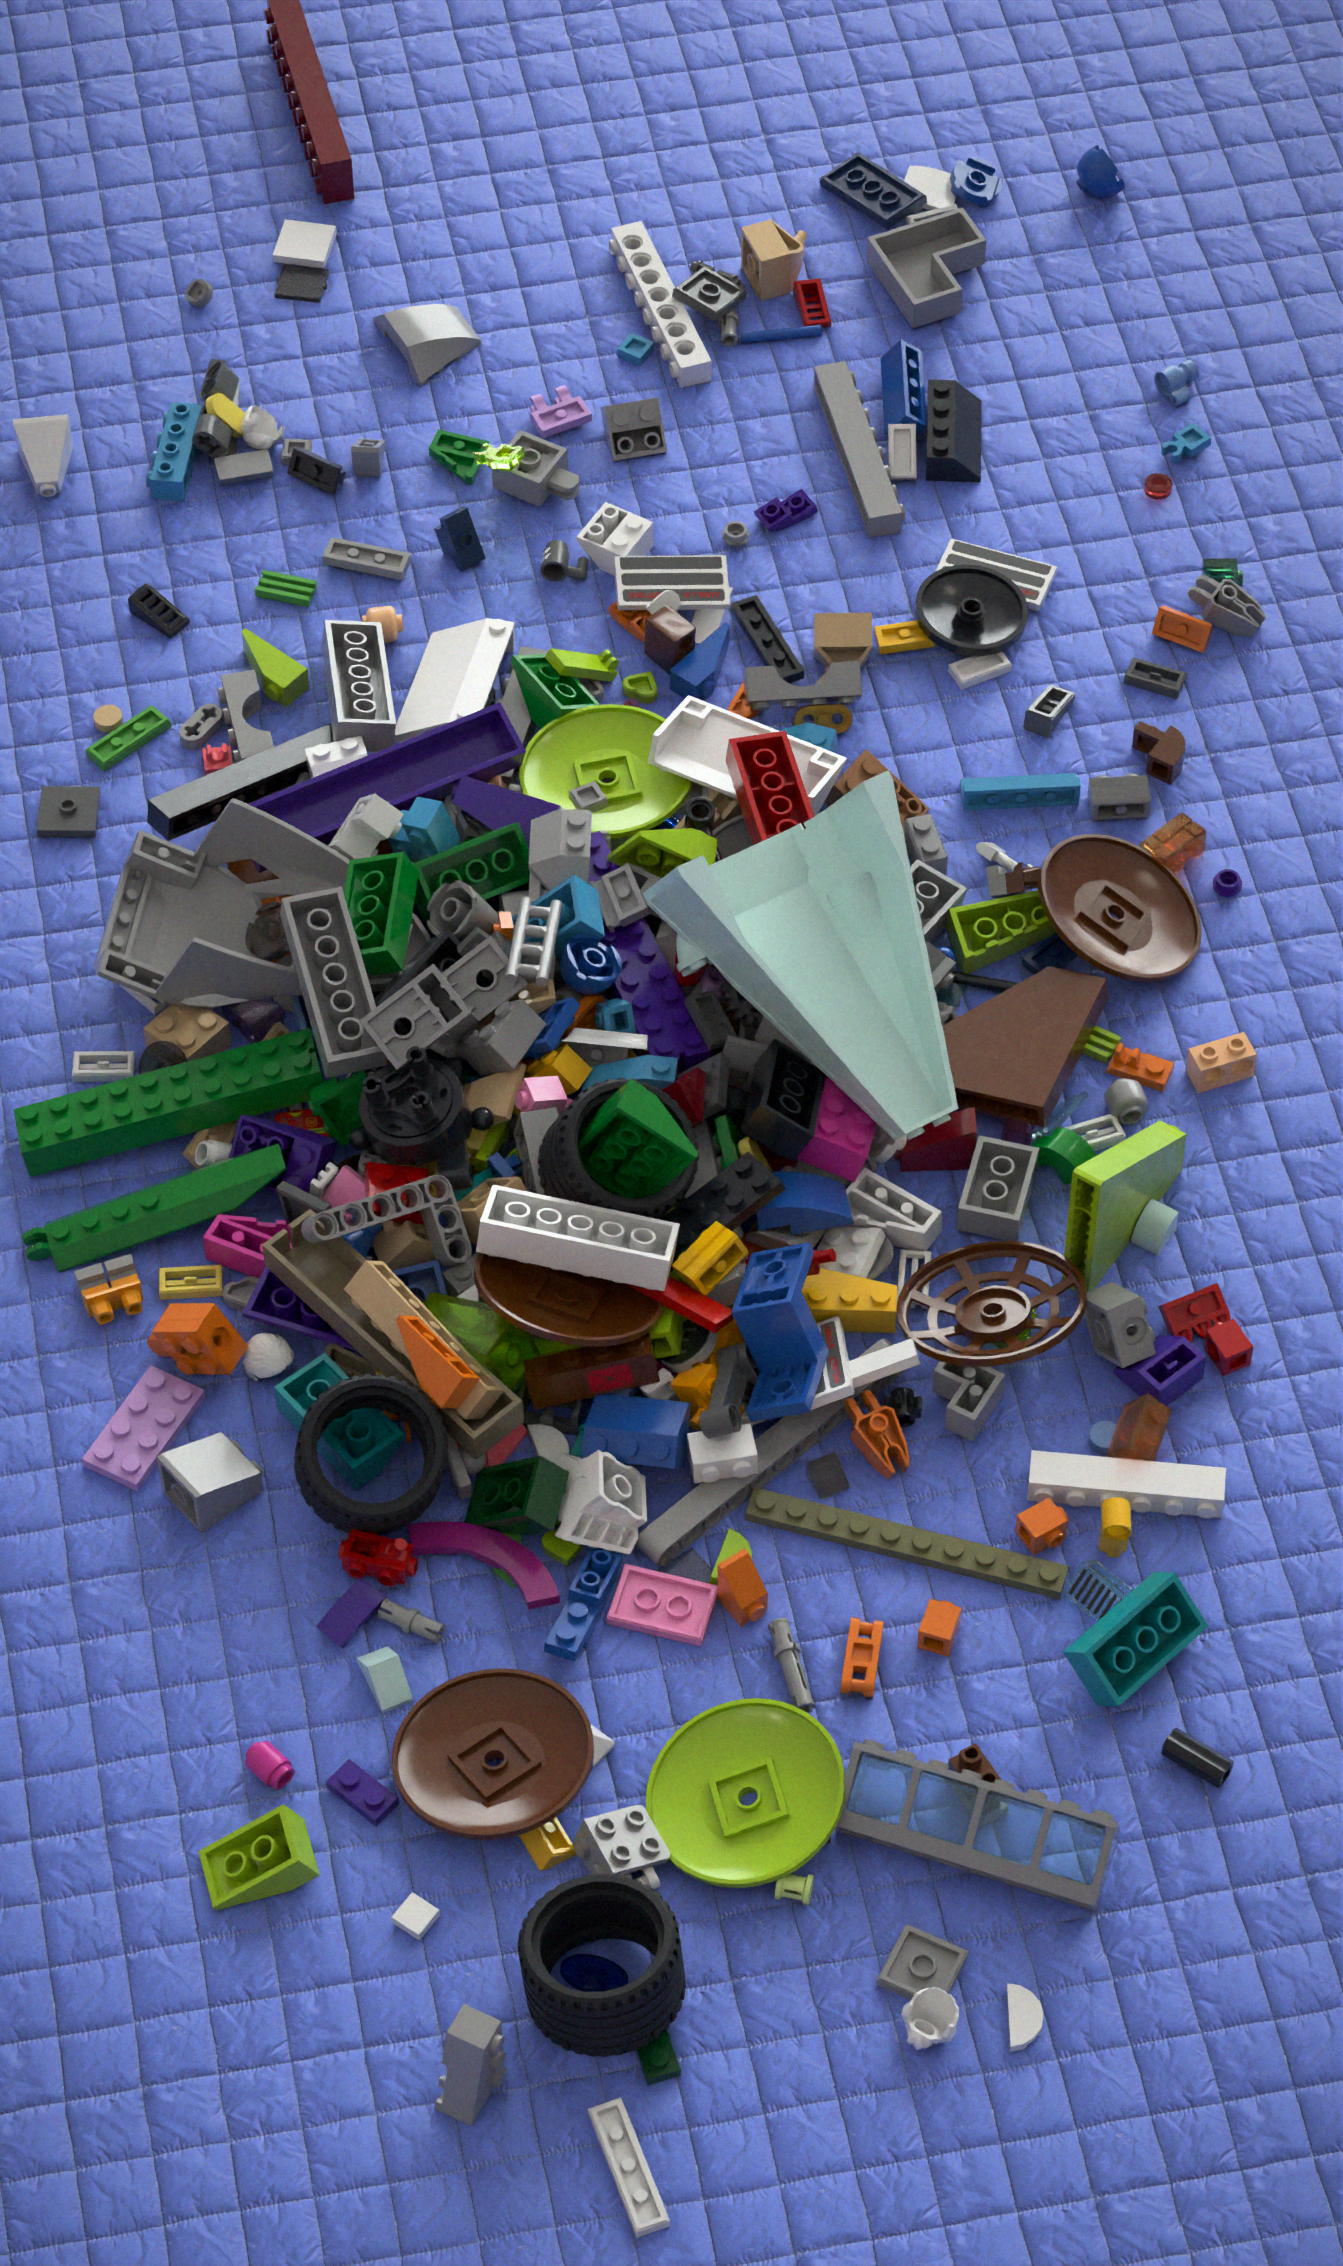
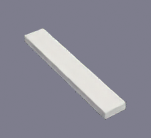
(872, 1367)

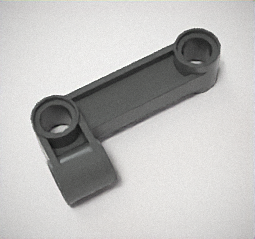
(732, 1386)

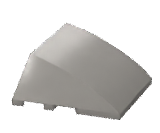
(428, 337)

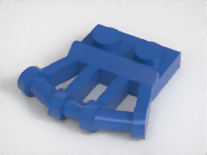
(557, 1019)

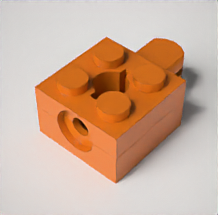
(197, 1339)

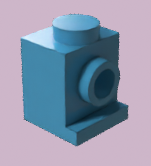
(615, 1016)

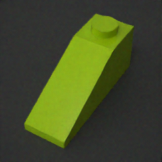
(278, 674)

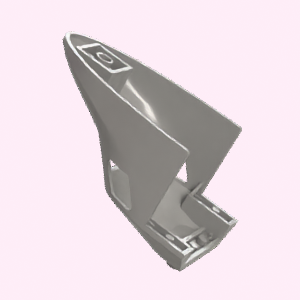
(185, 917)

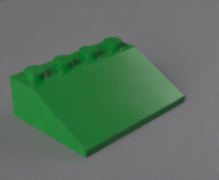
(633, 1144)

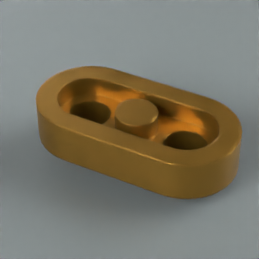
(823, 716)

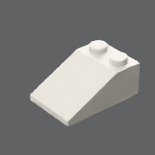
(333, 755)

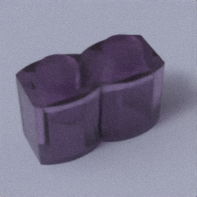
(254, 1017)

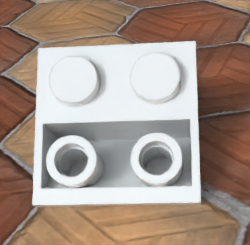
(613, 534)

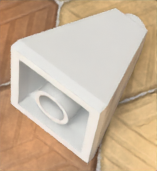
(45, 450)

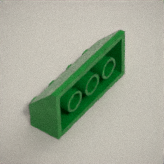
(380, 906)

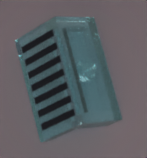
(1095, 1589)

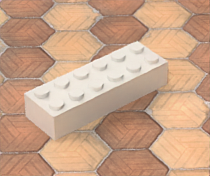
(577, 1238)

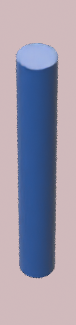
(779, 334)

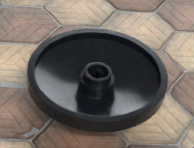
(971, 610)

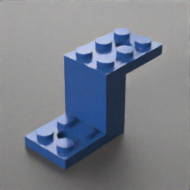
(780, 1332)

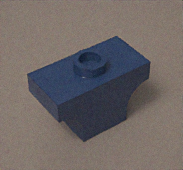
(459, 538)

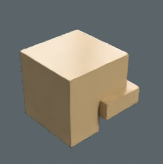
(403, 1244)

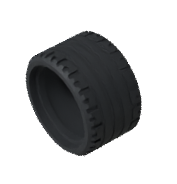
(565, 1175)
(376, 1393)
(590, 1911)

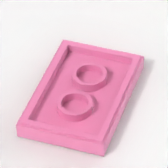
(663, 1605)

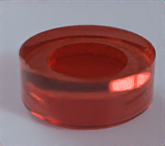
(1158, 486)

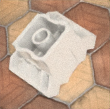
(602, 1502)

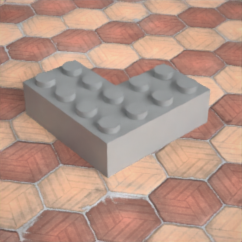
(919, 263)

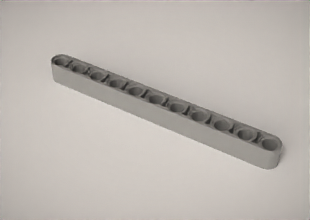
(776, 1451)

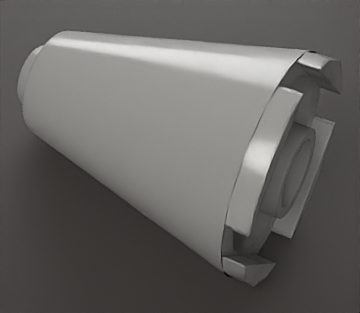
(459, 910)

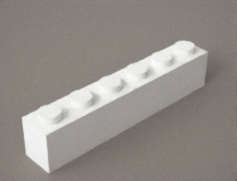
(1145, 1484)

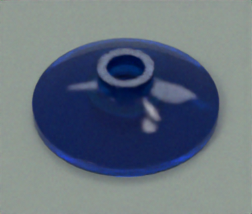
(592, 1973)

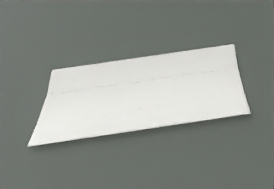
(608, 1038)

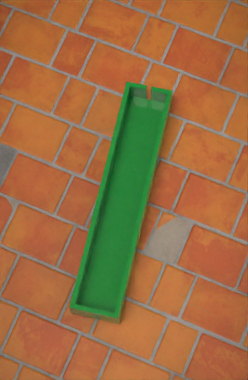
(168, 1102)

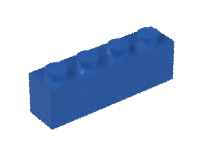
(903, 386)

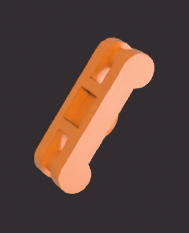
(862, 1657)

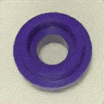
(1227, 883)

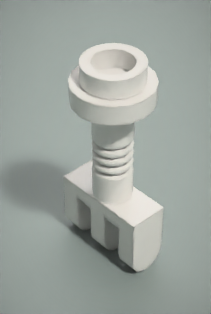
(995, 853)

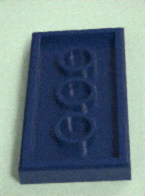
(873, 190)

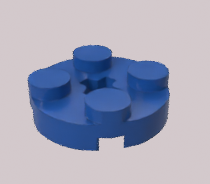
(979, 193)

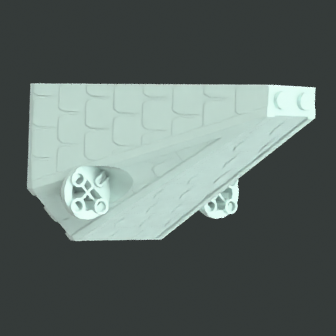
(828, 950)

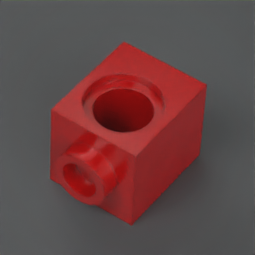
(1228, 1347)

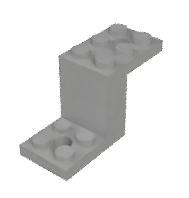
(442, 1002)

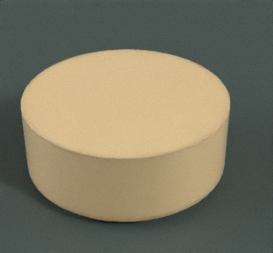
(107, 718)

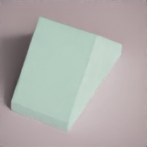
(386, 1678)

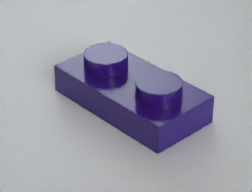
(362, 1792)

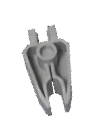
(1227, 606)

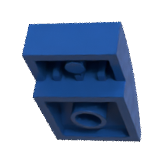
(806, 1204)

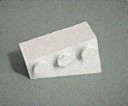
(902, 1216)

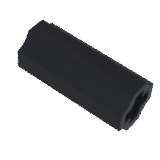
(1197, 1757)

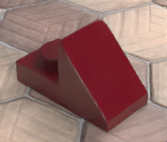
(689, 1093)

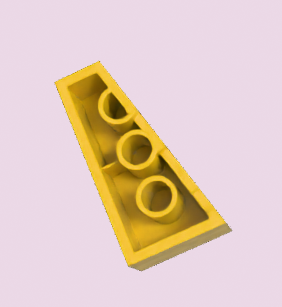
(858, 1301)

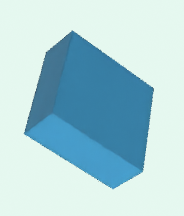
(635, 349)

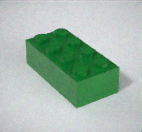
(486, 863)

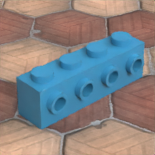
(175, 453)

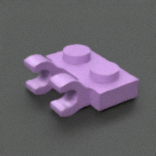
(563, 415)

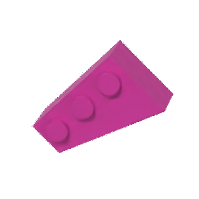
(238, 1242)

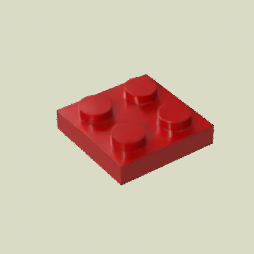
(384, 1177)

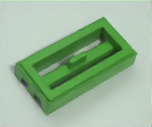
(286, 585)

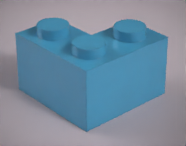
(425, 830)

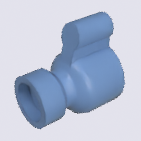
(1173, 379)

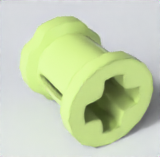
(795, 1888)

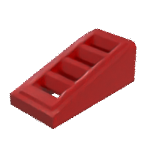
(811, 287)

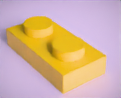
(900, 637)

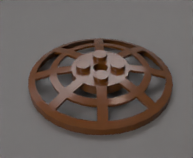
(1008, 1303)

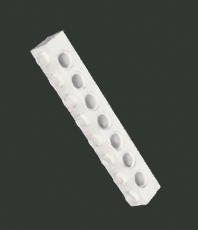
(664, 313)

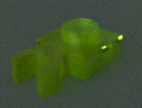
(503, 457)

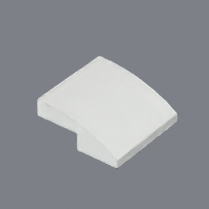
(933, 184)

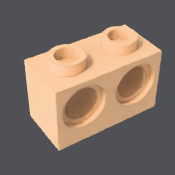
(1221, 1062)

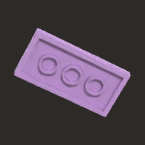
(143, 1428)

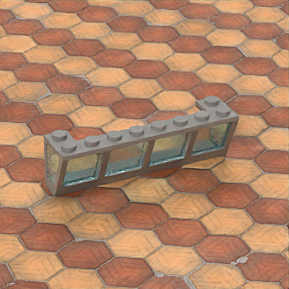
(978, 1824)

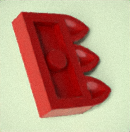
(1195, 1311)

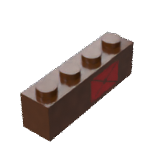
(590, 1372)

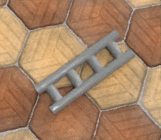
(544, 952)

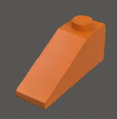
(436, 1365)

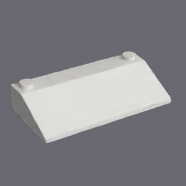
(455, 675)
(696, 745)

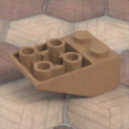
(866, 767)

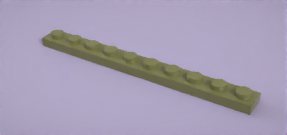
(907, 1543)

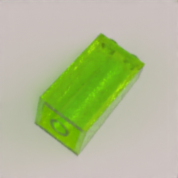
(485, 1336)

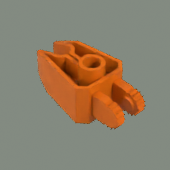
(878, 1435)

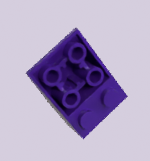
(302, 1149)

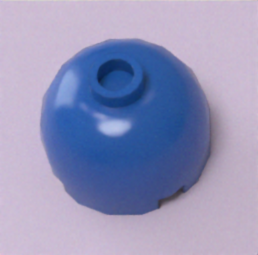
(1098, 174)
(589, 965)

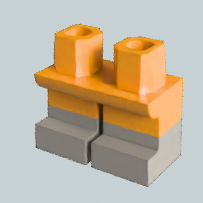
(123, 1291)

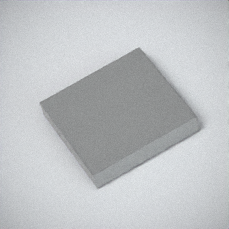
(921, 1963)

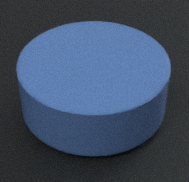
(1101, 1436)

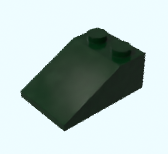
(518, 1496)

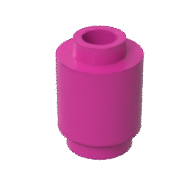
(269, 1765)

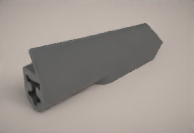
(211, 433)

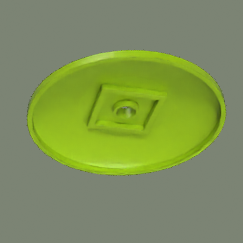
(600, 745)
(741, 1751)

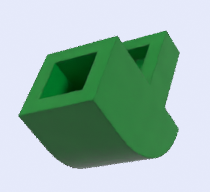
(1063, 1151)

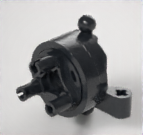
(420, 1116)

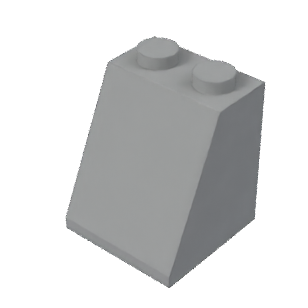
(208, 1479)

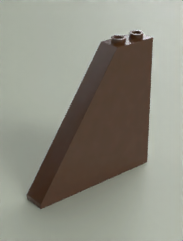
(1024, 1044)

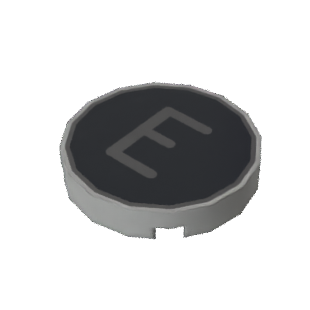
(696, 1346)

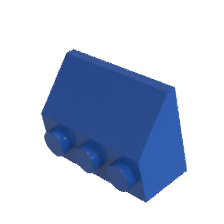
(638, 1430)

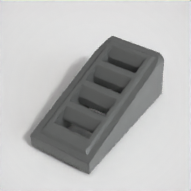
(1045, 712)

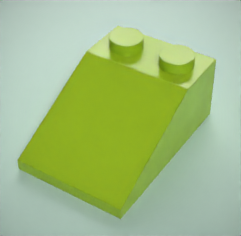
(664, 849)
(259, 1859)

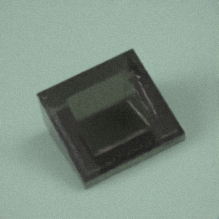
(827, 1475)

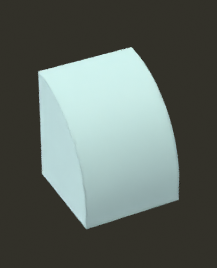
(1155, 1227)

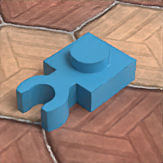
(1186, 441)

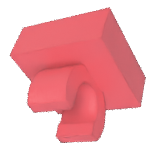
(216, 758)

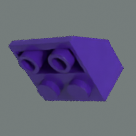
(1168, 1372)

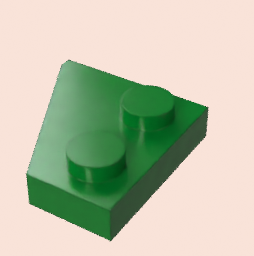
(457, 454)

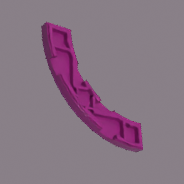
(491, 1548)

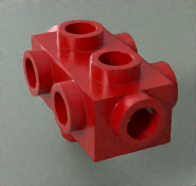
(378, 1557)

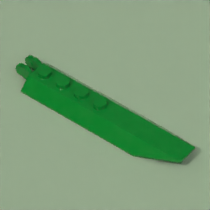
(154, 1210)

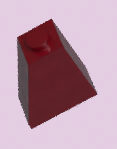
(941, 1147)

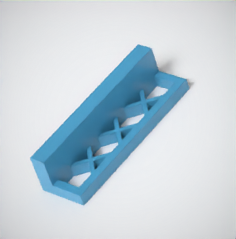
(1020, 791)

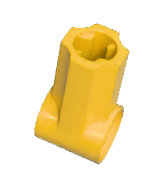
(1115, 1526)

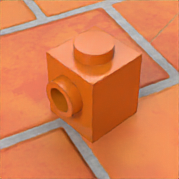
(1042, 1526)

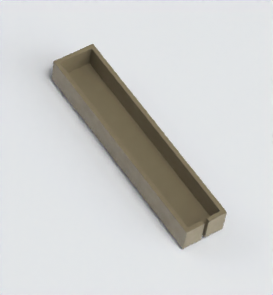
(319, 1277)

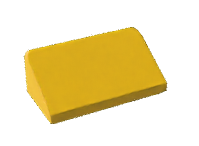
(548, 1845)

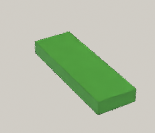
(128, 738)

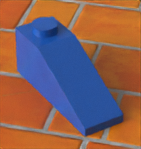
(700, 669)

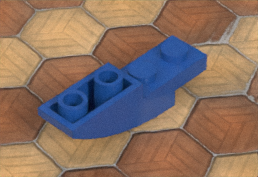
(584, 1604)

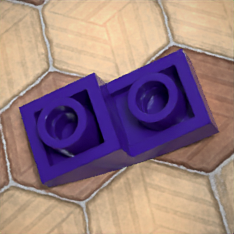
(791, 511)
(350, 1612)

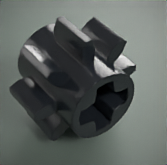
(905, 1405)

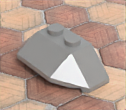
(560, 846)

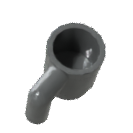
(555, 563)

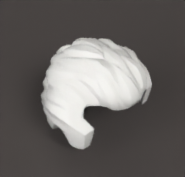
(260, 428)
(267, 1355)
(930, 2018)

